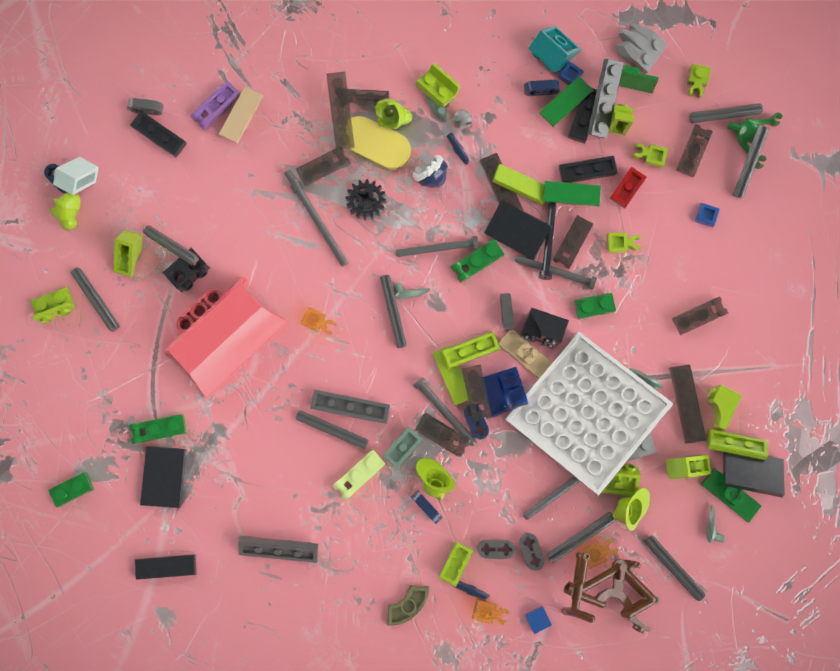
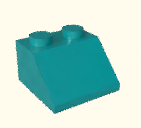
(554, 48)

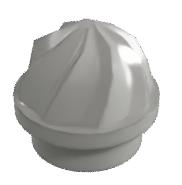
(462, 118)

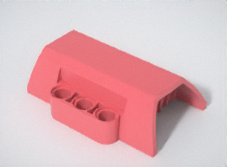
(222, 336)

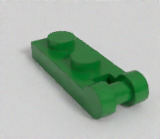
(478, 260)
(158, 429)

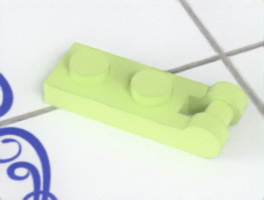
(359, 474)

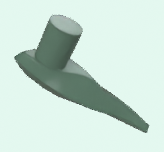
(438, 111)
(411, 293)
(649, 380)
(711, 528)

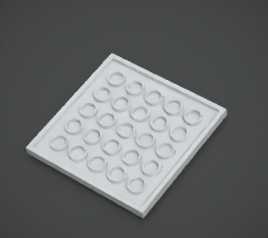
(589, 413)

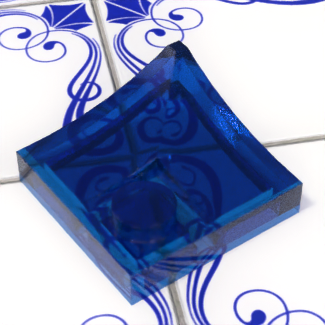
(505, 391)

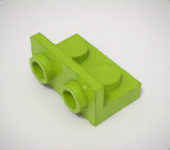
(438, 86)
(53, 305)
(625, 481)

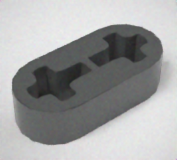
(147, 106)
(506, 310)
(496, 544)
(527, 553)

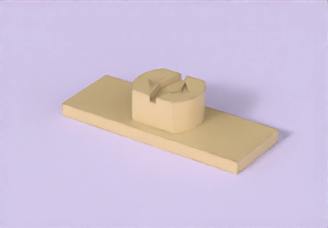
(241, 115)
(525, 353)

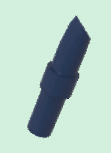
(457, 147)
(472, 590)

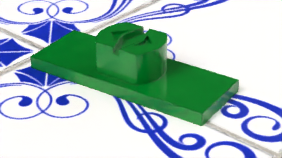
(633, 79)
(566, 101)
(571, 193)
(732, 497)

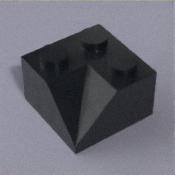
(544, 328)

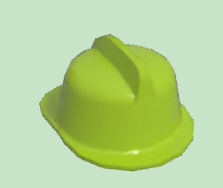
(435, 478)
(632, 509)

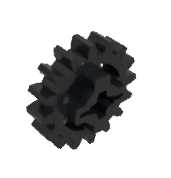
(360, 195)

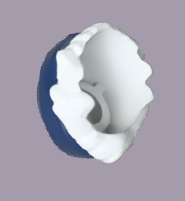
(431, 173)

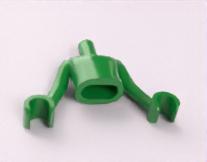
(748, 130)

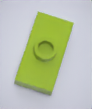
(455, 564)

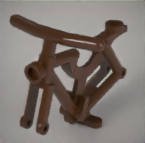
(621, 571)

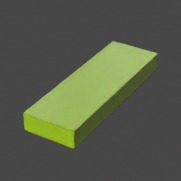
(519, 183)
(470, 350)
(453, 379)
(737, 444)

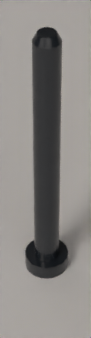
(545, 274)

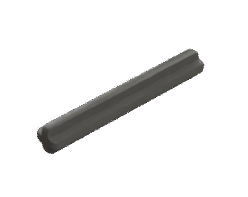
(726, 113)
(751, 161)
(171, 245)
(95, 299)
(393, 311)
(332, 429)
(581, 537)
(675, 568)

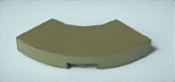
(409, 606)

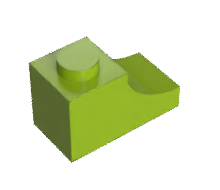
(621, 119)
(126, 252)
(724, 403)
(688, 467)

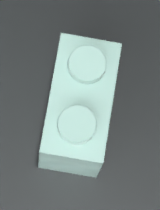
(75, 175)

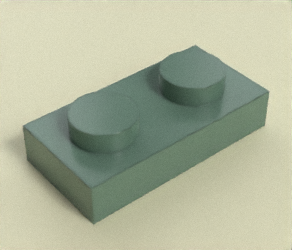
(403, 447)

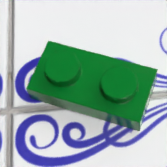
(595, 306)
(71, 489)

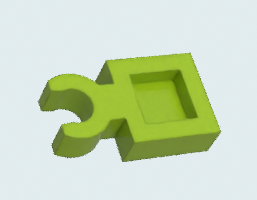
(698, 78)
(653, 155)
(620, 242)

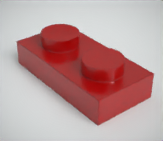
(628, 187)

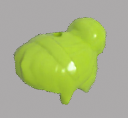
(390, 119)
(66, 210)

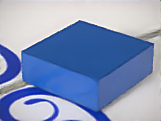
(570, 73)
(707, 215)
(538, 620)

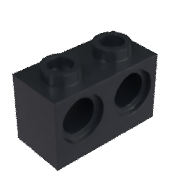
(190, 275)

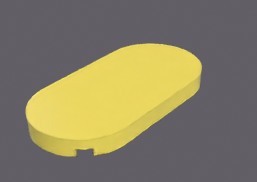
(379, 144)

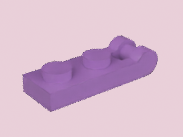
(215, 105)

